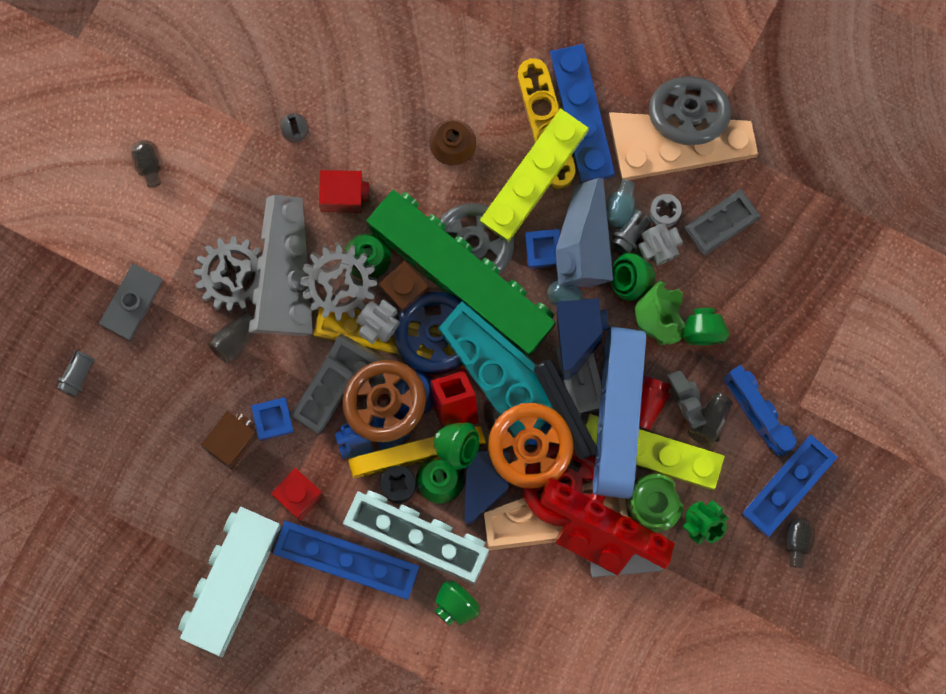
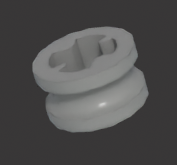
(666, 200)

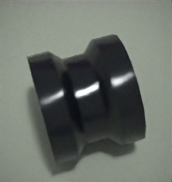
(402, 489)

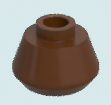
(459, 148)

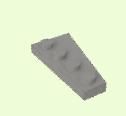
(280, 295)

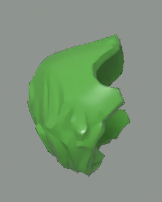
(659, 314)
(655, 502)

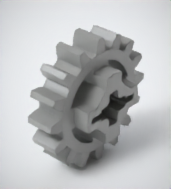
(219, 278)
(353, 288)

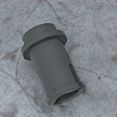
(630, 233)
(75, 374)

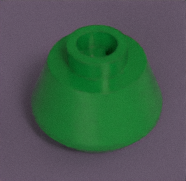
(377, 253)
(632, 277)
(705, 328)
(457, 444)
(443, 489)
(455, 604)

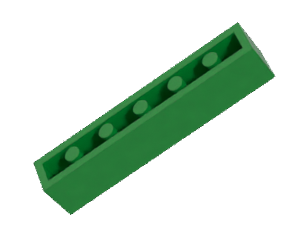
(460, 273)

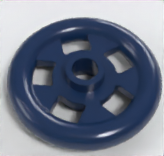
(408, 345)

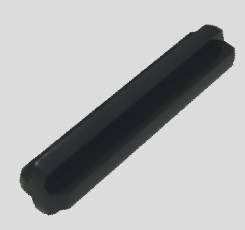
(564, 405)

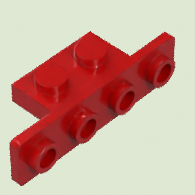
(601, 532)

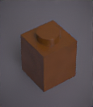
(402, 287)
(230, 439)

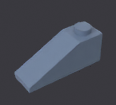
(584, 242)

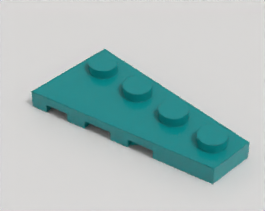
(493, 363)

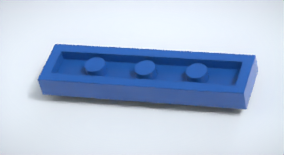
(580, 102)
(346, 560)

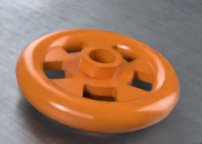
(515, 471)

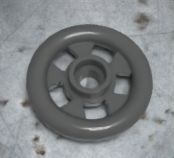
(689, 119)
(499, 247)

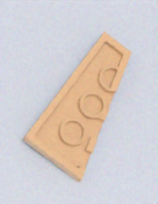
(647, 153)
(517, 526)

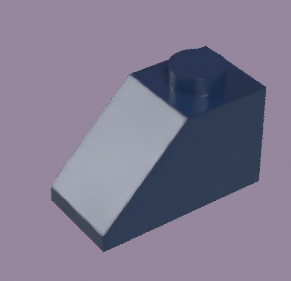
(579, 332)
(483, 487)

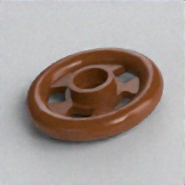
(360, 386)

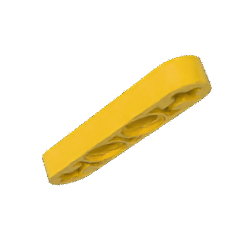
(539, 123)
(401, 455)

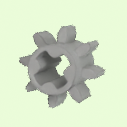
(660, 244)
(377, 321)

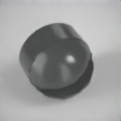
(286, 128)

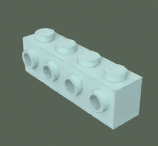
(416, 538)
(230, 581)

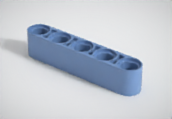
(619, 412)

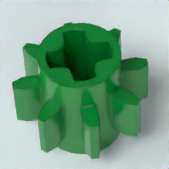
(705, 522)

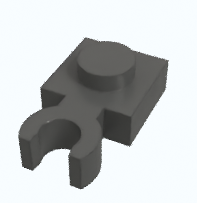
(687, 398)

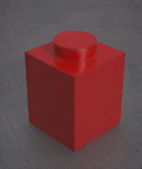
(342, 191)
(454, 399)
(297, 494)

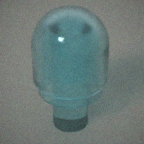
(621, 205)
(559, 293)

